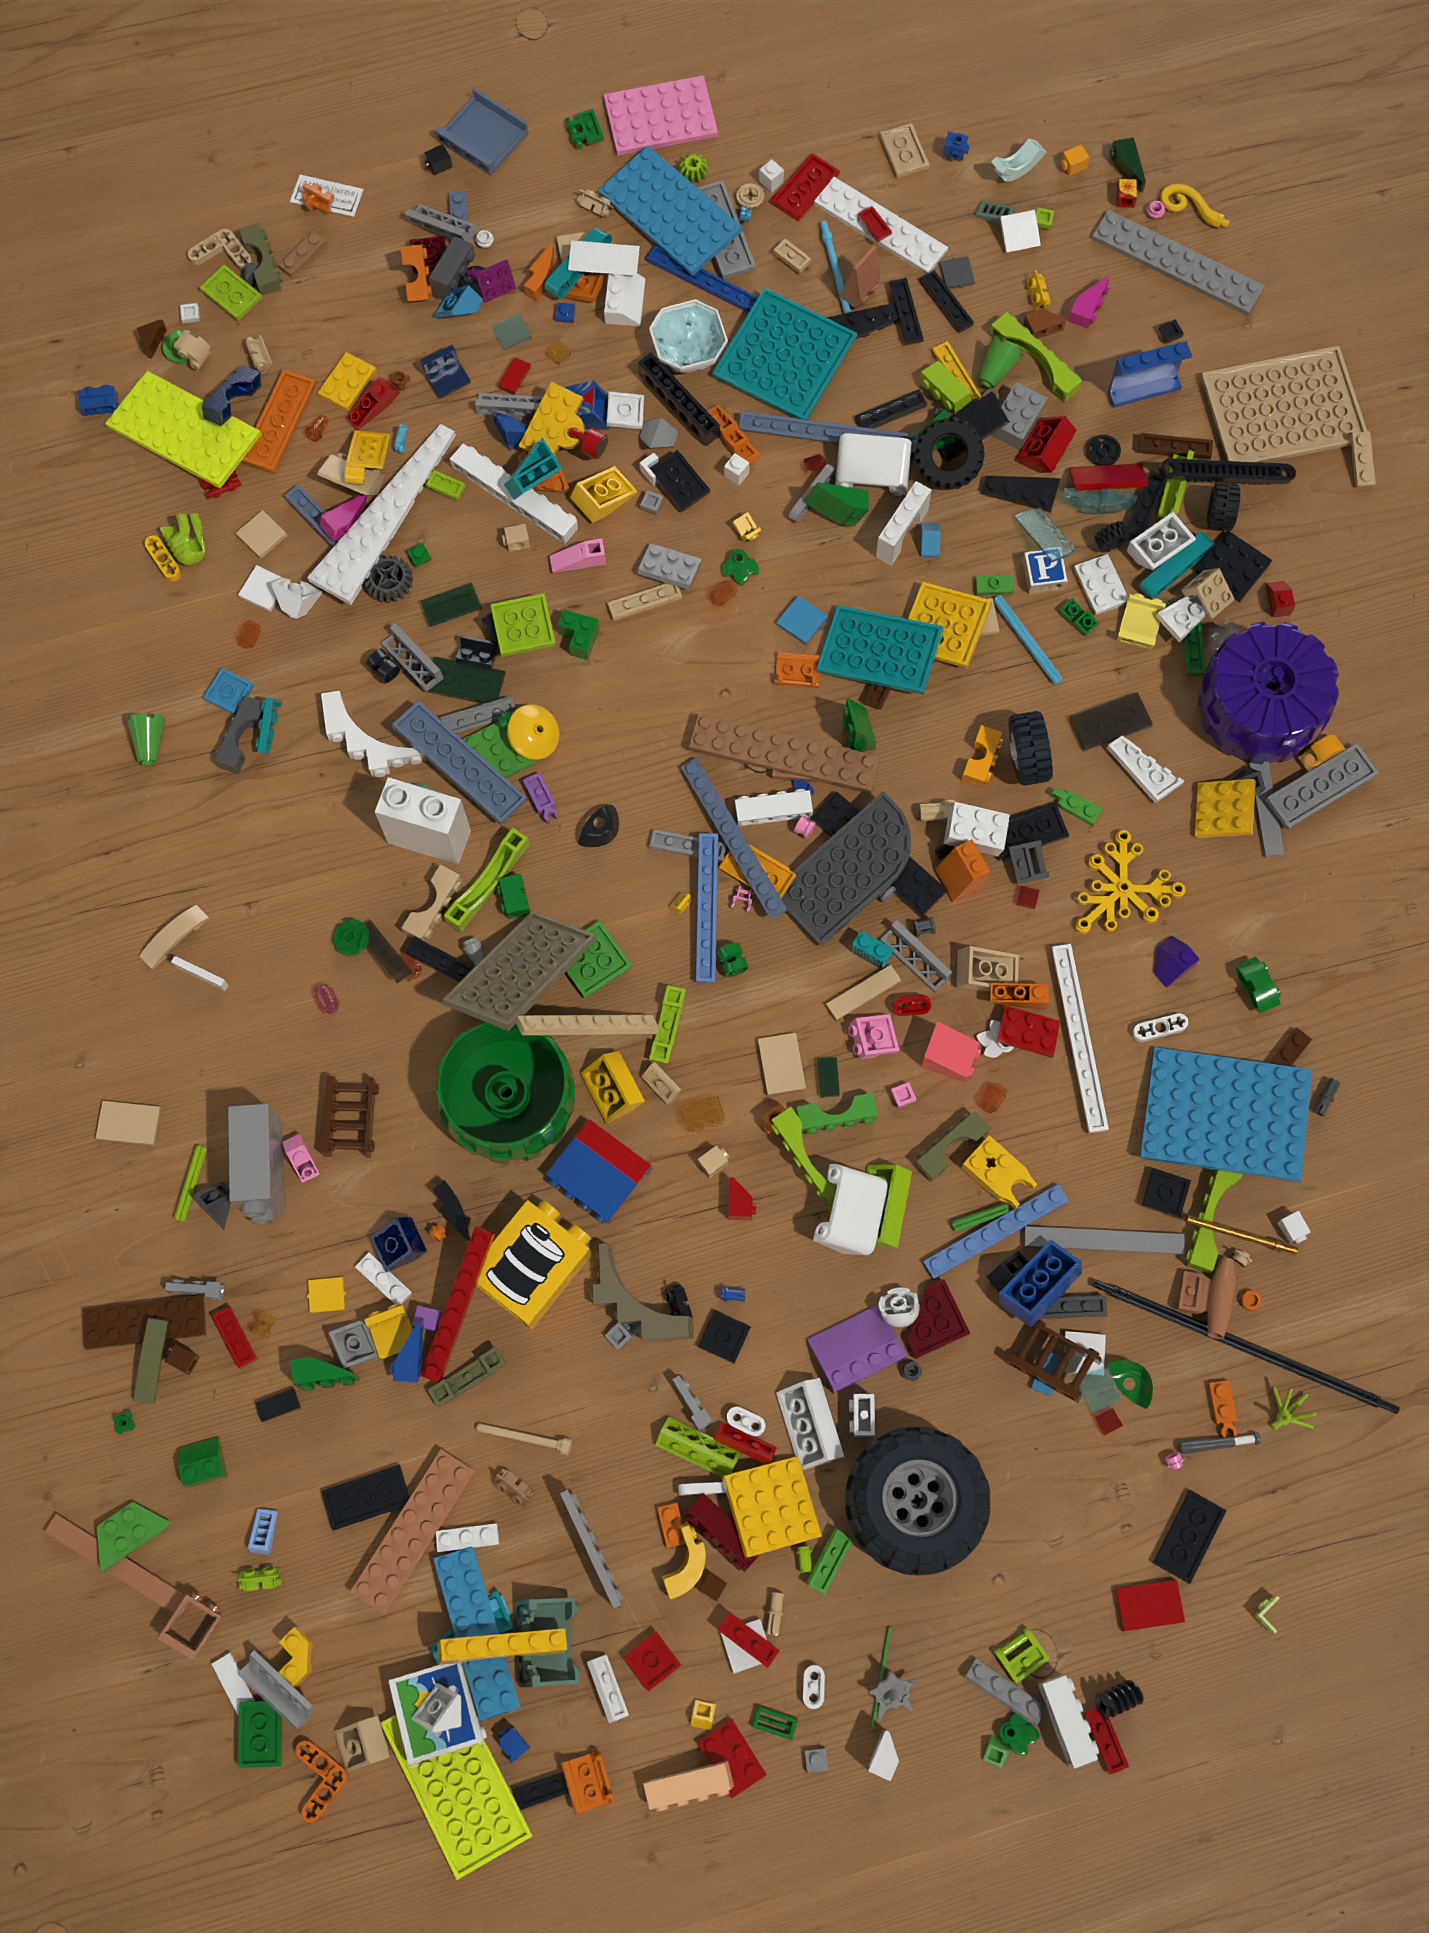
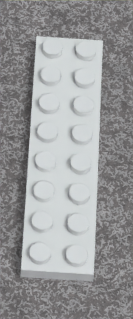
(906, 240)

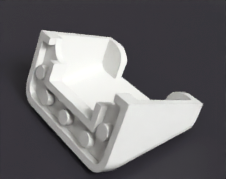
(874, 462)
(854, 1213)

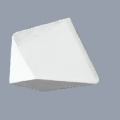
(439, 1711)
(884, 1758)

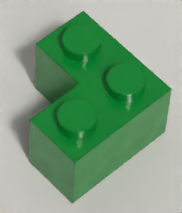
(581, 629)

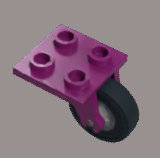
(489, 281)

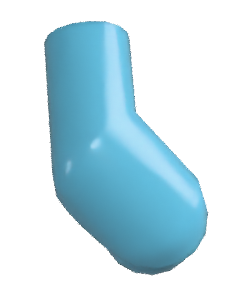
(400, 438)

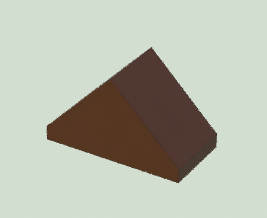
(152, 335)

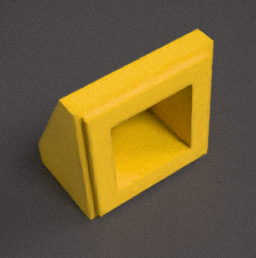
(680, 903)
(703, 1715)

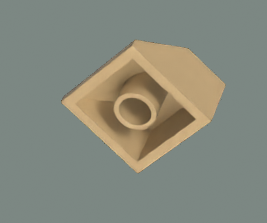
(362, 1744)

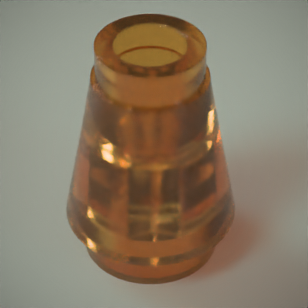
(316, 428)

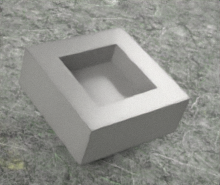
(651, 502)
(816, 1760)

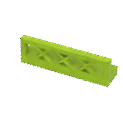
(1173, 493)
(696, 1450)

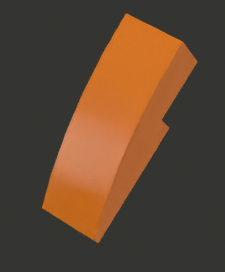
(539, 273)

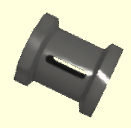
(924, 926)

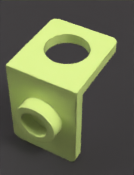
(1264, 1607)

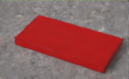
(804, 187)
(1108, 476)

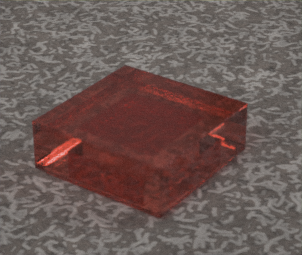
(815, 462)
(1027, 897)
(1108, 1421)

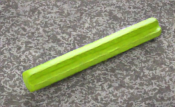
(190, 1183)

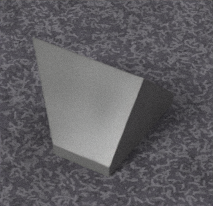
(658, 433)

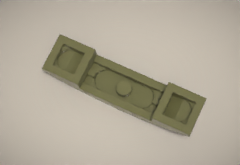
(467, 1377)

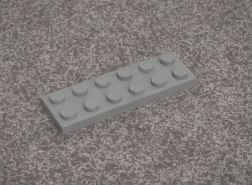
(736, 256)
(1322, 786)
(589, 1541)

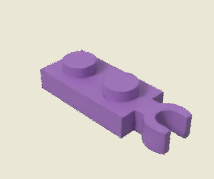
(541, 796)

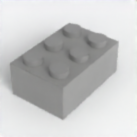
(1023, 410)

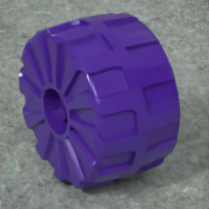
(1261, 722)

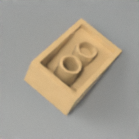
(982, 966)

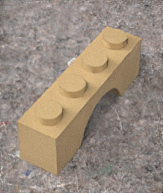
(421, 924)

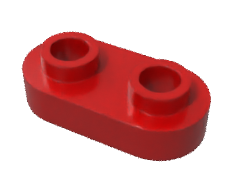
(911, 1005)

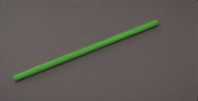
(881, 1675)

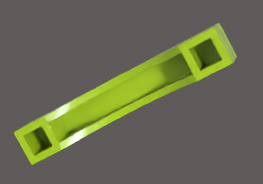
(1062, 379)
(474, 898)
(791, 1129)
(1204, 1250)

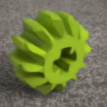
(693, 167)

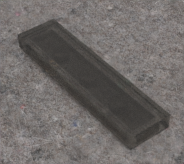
(386, 954)

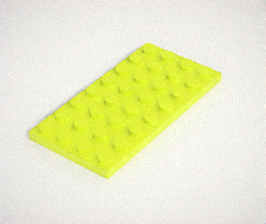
(173, 427)
(464, 1802)

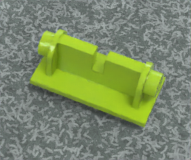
(250, 1578)

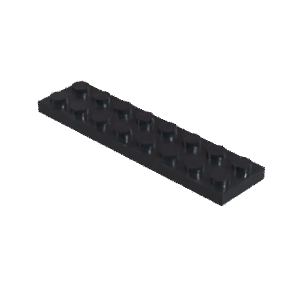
(913, 886)

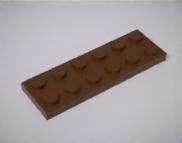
(127, 1322)

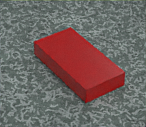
(874, 224)
(514, 375)

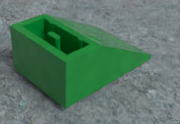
(858, 727)
(311, 1372)

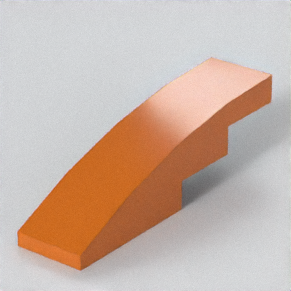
(733, 436)

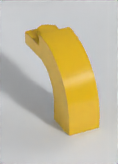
(689, 1573)

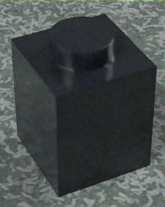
(437, 159)

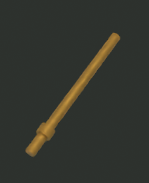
(1276, 1245)

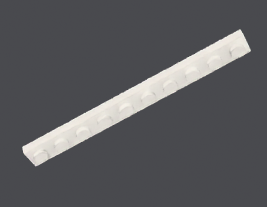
(1079, 1039)

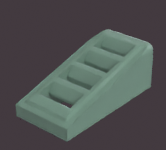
(1000, 208)

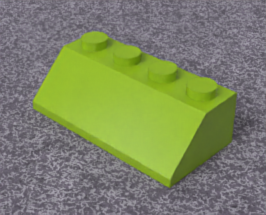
(894, 1207)

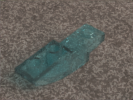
(1107, 502)

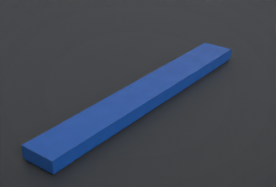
(704, 280)

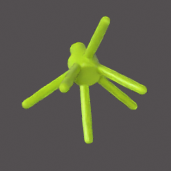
(1285, 1416)

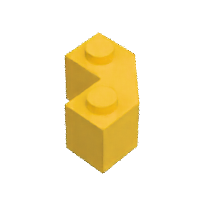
(300, 1648)

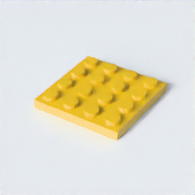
(960, 615)
(771, 1506)

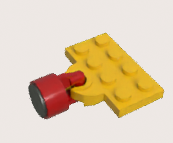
(560, 425)

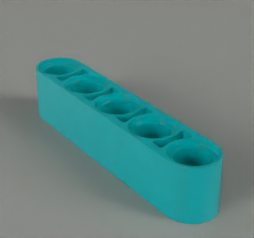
(563, 279)
(1176, 566)

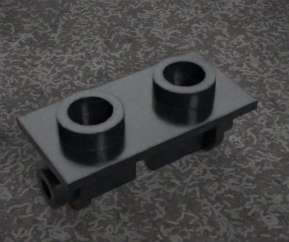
(675, 1296)

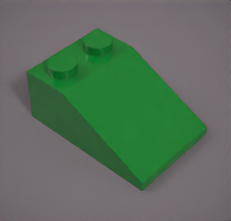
(839, 503)

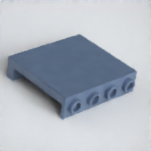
(483, 132)

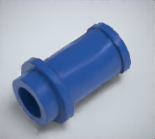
(731, 1294)

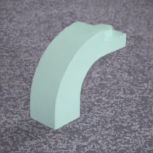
(1020, 162)

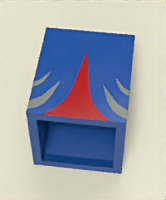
(594, 406)

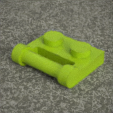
(1026, 1661)

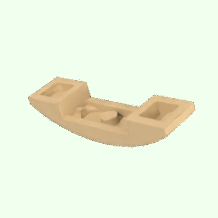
(172, 934)

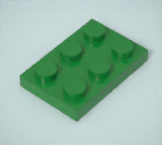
(259, 1735)

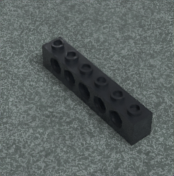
(679, 399)

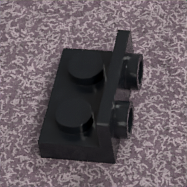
(476, 652)

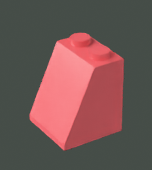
(951, 1053)

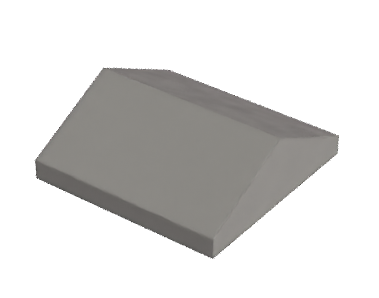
(353, 1344)

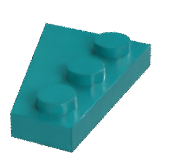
(269, 719)

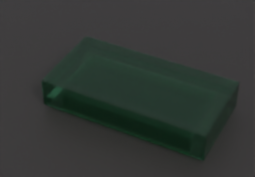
(828, 1077)

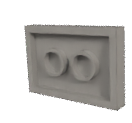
(669, 566)

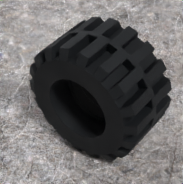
(1223, 506)

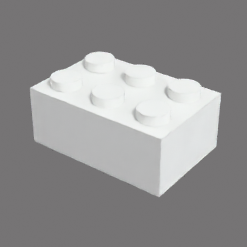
(981, 825)

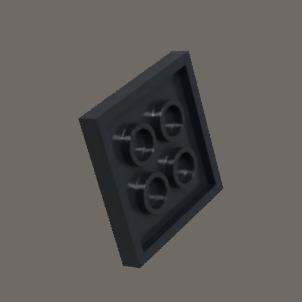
(1238, 563)

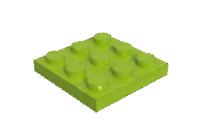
(523, 625)

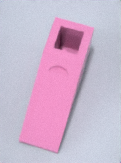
(579, 556)

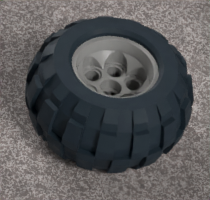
(961, 1492)

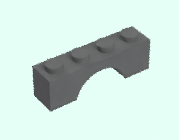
(248, 715)

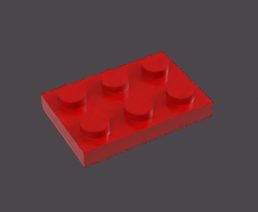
(1028, 1031)
(730, 1745)

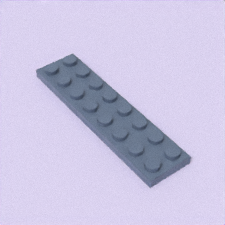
(459, 762)

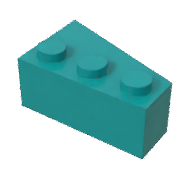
(533, 470)

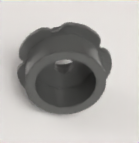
(906, 1371)

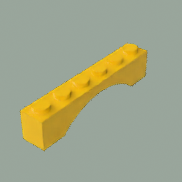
(501, 1645)

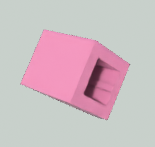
(300, 1158)

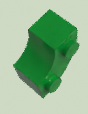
(1258, 984)

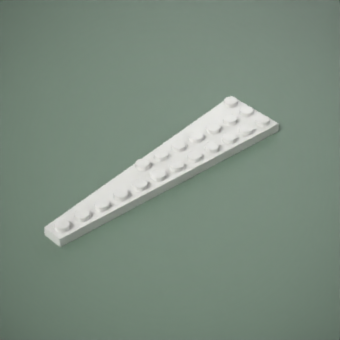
(360, 547)

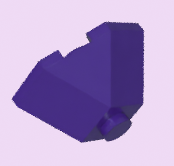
(1173, 960)

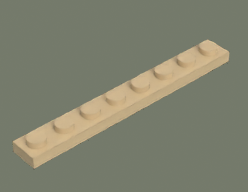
(586, 1024)

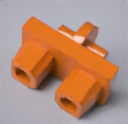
(315, 198)

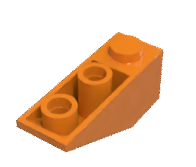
(1020, 995)

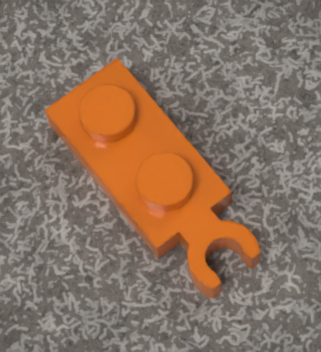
(1223, 1406)

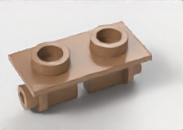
(519, 1494)

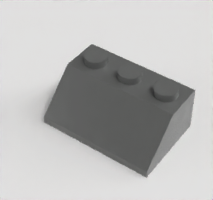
(451, 267)

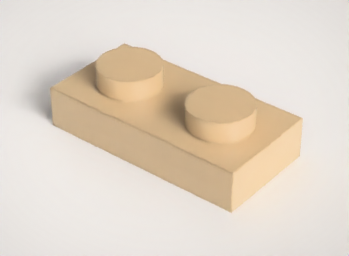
(792, 256)
(661, 1083)

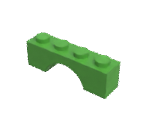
(814, 1119)

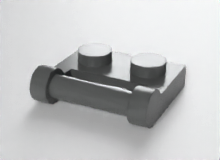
(1022, 862)

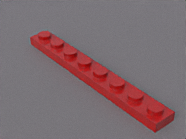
(457, 1304)

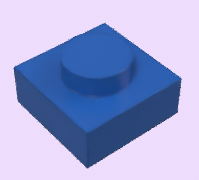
(565, 312)

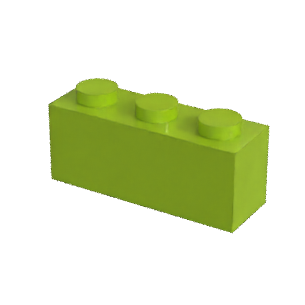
(946, 387)

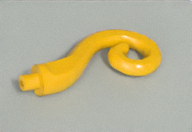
(1209, 216)

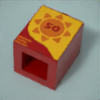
(1126, 193)

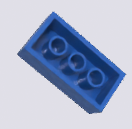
(1040, 1283)

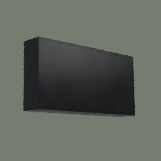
(278, 1405)

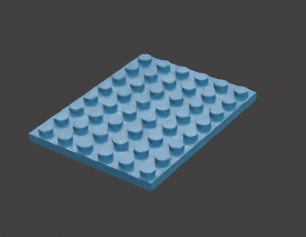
(1227, 1114)

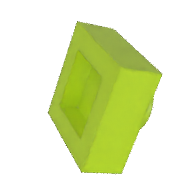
(1044, 218)

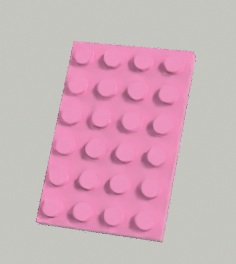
(660, 115)

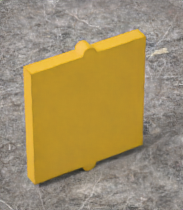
(326, 1295)

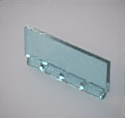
(1045, 534)

